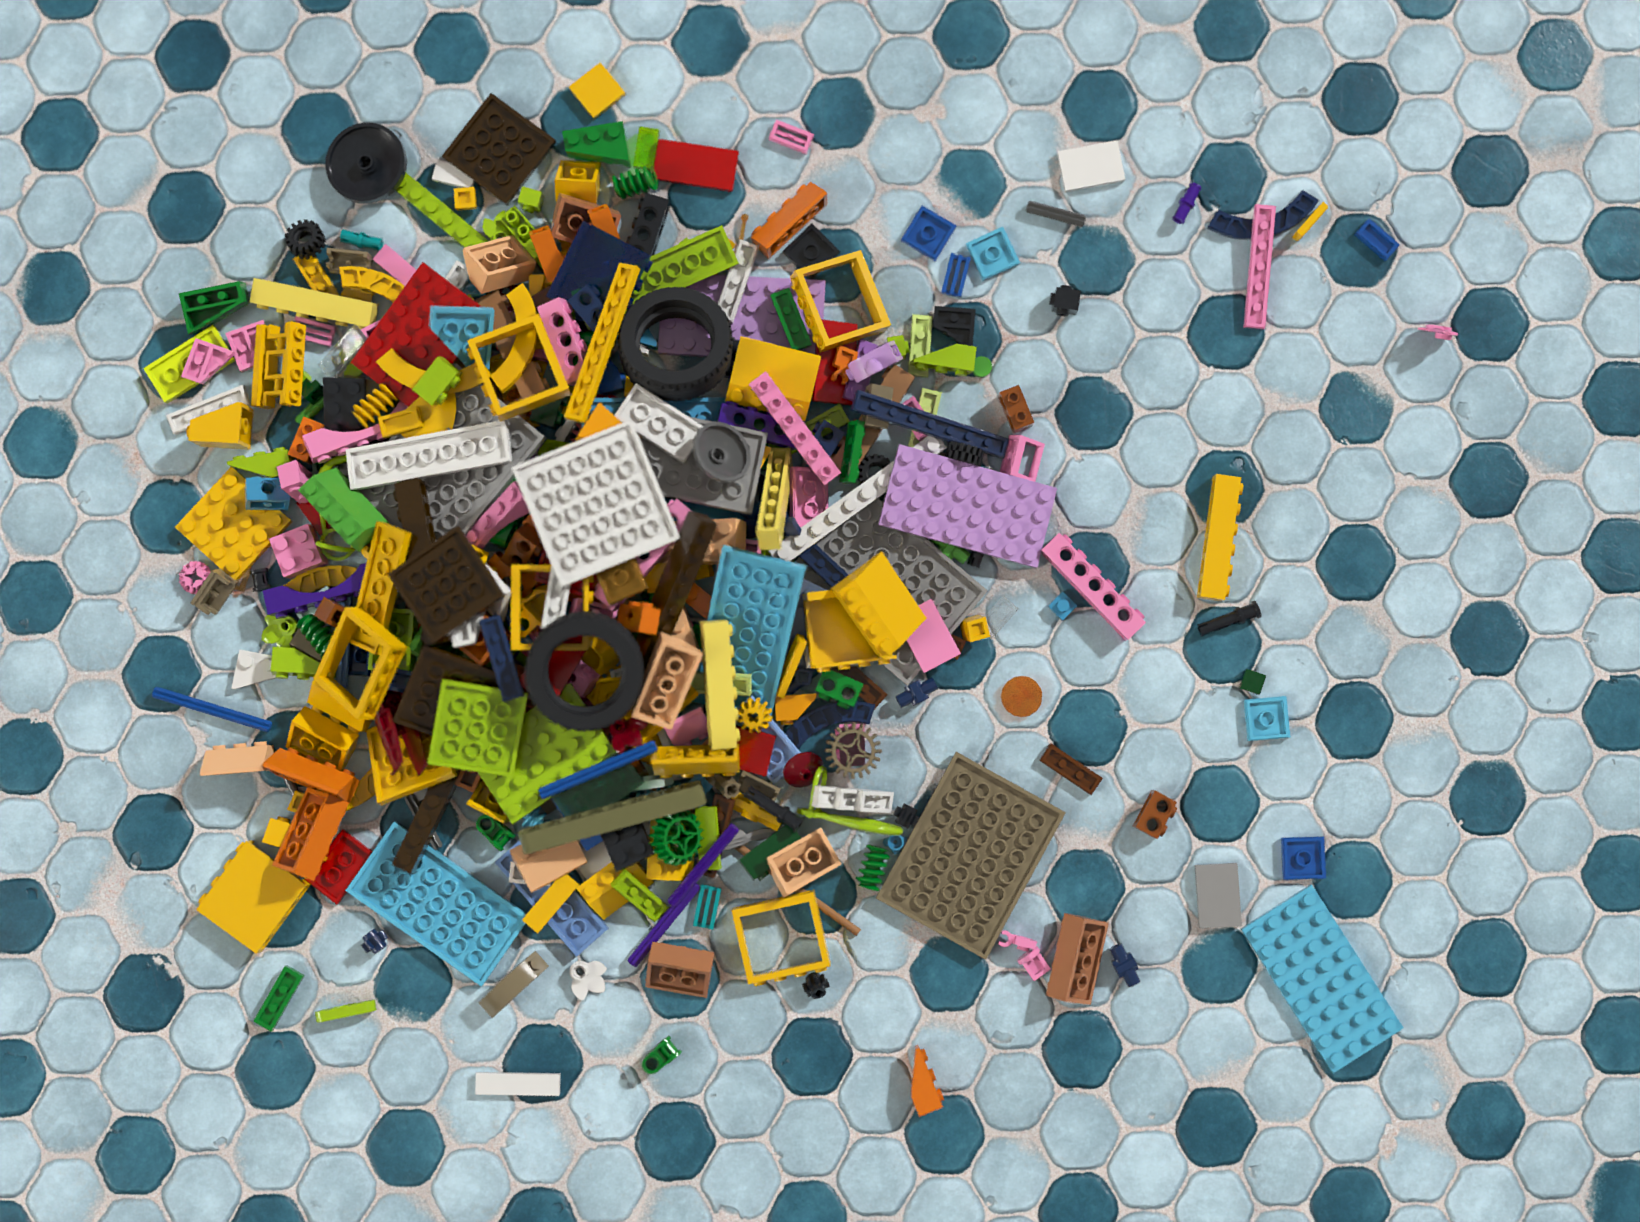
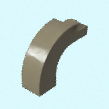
(513, 984)

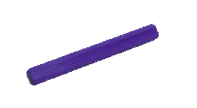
(703, 865)
(660, 928)

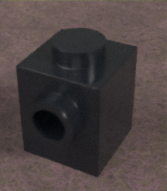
(1065, 300)

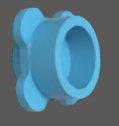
(888, 842)

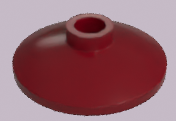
(801, 769)

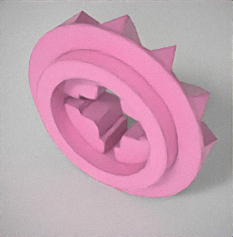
(190, 569)

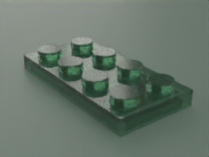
(600, 790)

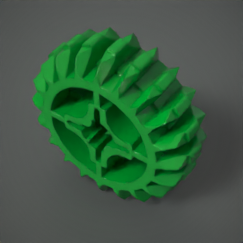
(682, 842)

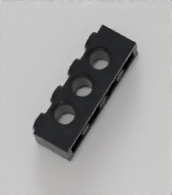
(649, 205)

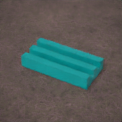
(703, 924)

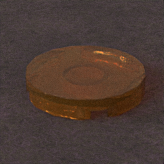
(1021, 696)

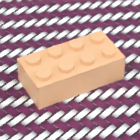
(728, 532)

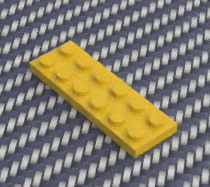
(377, 589)

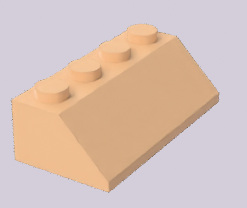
(666, 681)

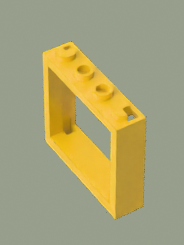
(867, 288)
(531, 402)
(587, 598)
(382, 673)
(776, 903)

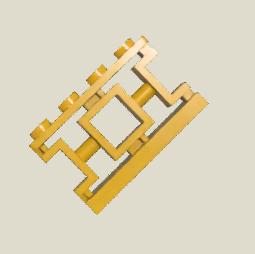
(266, 382)

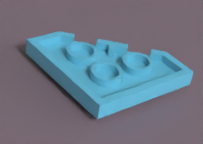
(460, 324)

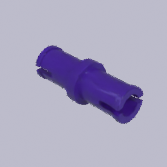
(1186, 203)

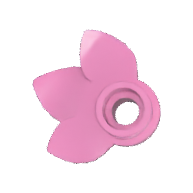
(1440, 331)

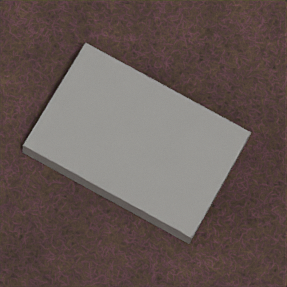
(1218, 895)

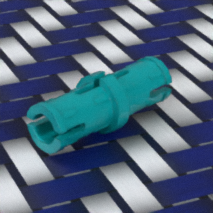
(361, 240)

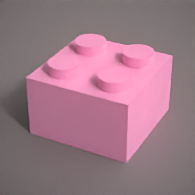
(297, 551)

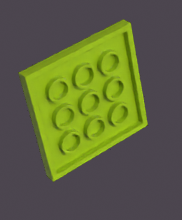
(476, 729)

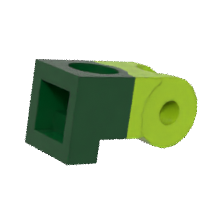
(311, 390)

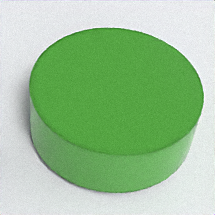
(982, 367)

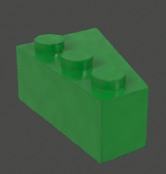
(598, 143)
(212, 304)

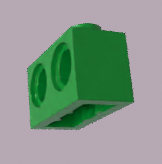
(841, 683)

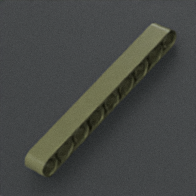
(612, 817)

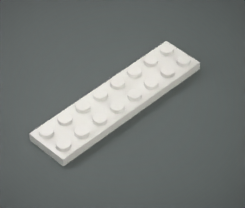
(429, 455)

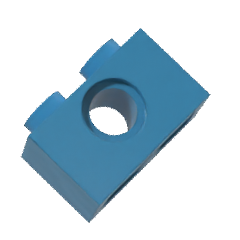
(258, 500)

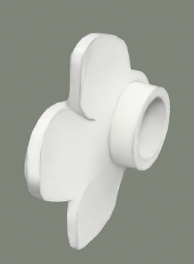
(590, 980)

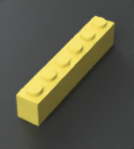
(313, 302)
(774, 499)
(719, 684)

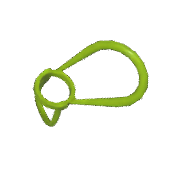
(320, 543)
(853, 822)

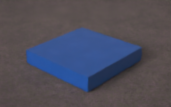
(928, 233)
(1303, 858)

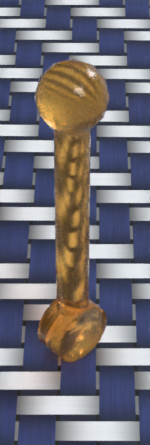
(744, 217)

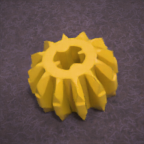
(756, 722)

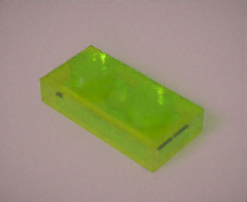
(646, 148)

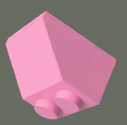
(688, 728)

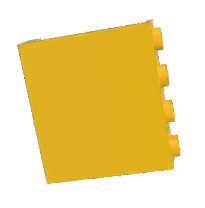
(833, 635)
(252, 897)

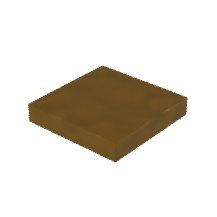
(622, 581)

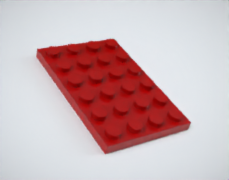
(408, 330)

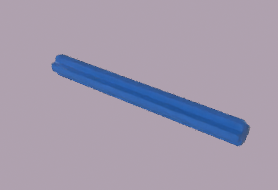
(211, 709)
(598, 769)

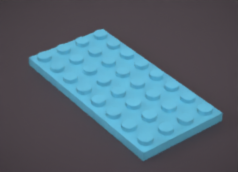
(760, 603)
(439, 907)
(1322, 978)

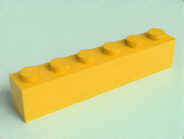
(1219, 536)

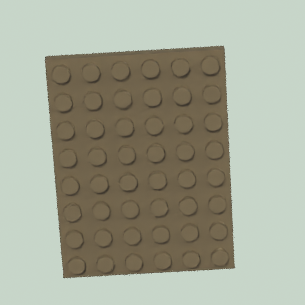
(970, 855)

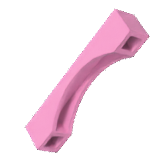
(327, 443)
(503, 511)

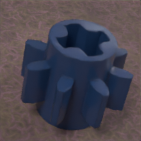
(374, 941)

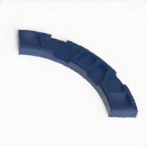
(1287, 218)
(826, 716)

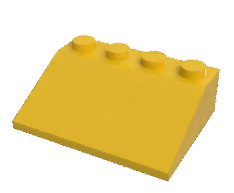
(789, 369)
(879, 605)
(695, 759)

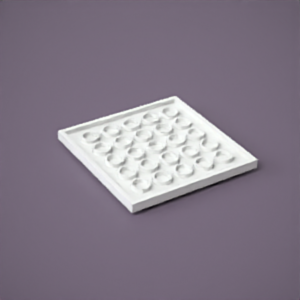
(596, 503)

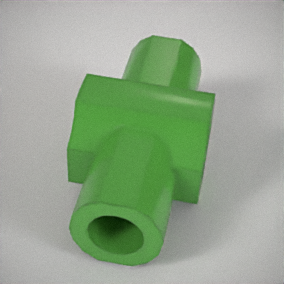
(951, 551)

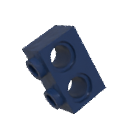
(587, 311)
(831, 444)

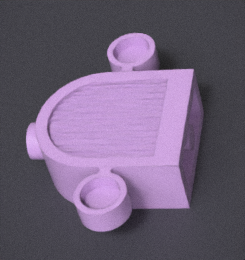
(874, 362)

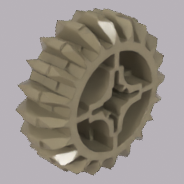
(859, 733)

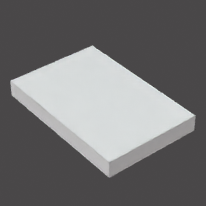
(1091, 166)

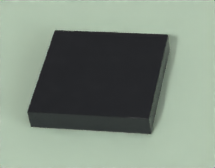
(810, 248)

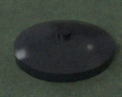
(366, 163)

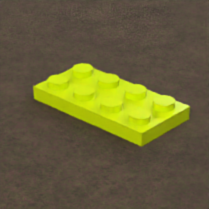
(167, 370)

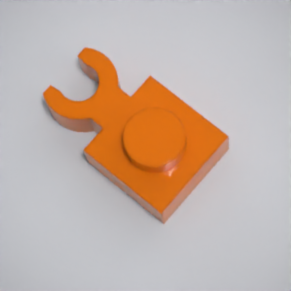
(843, 357)

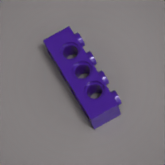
(750, 414)

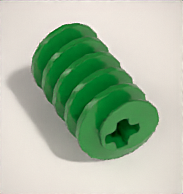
(635, 183)
(315, 632)
(872, 867)

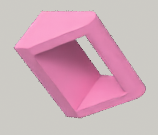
(1013, 456)

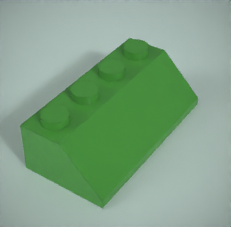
(342, 508)

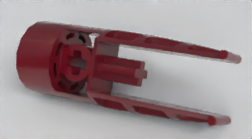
(390, 731)

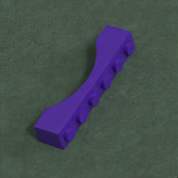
(284, 600)

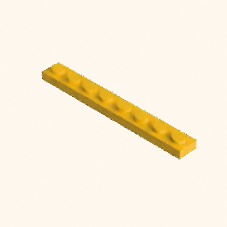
(602, 342)

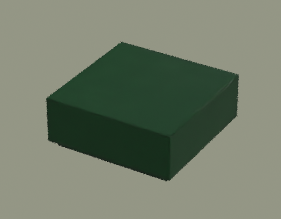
(1252, 681)

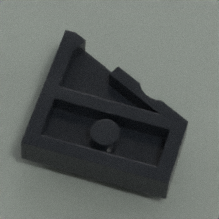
(955, 323)

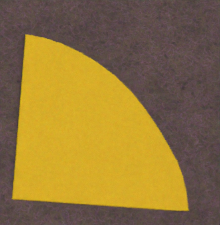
(434, 417)

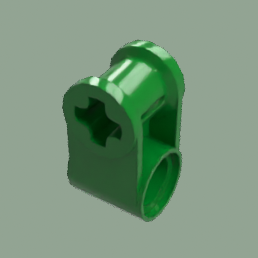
(495, 832)
(662, 1055)

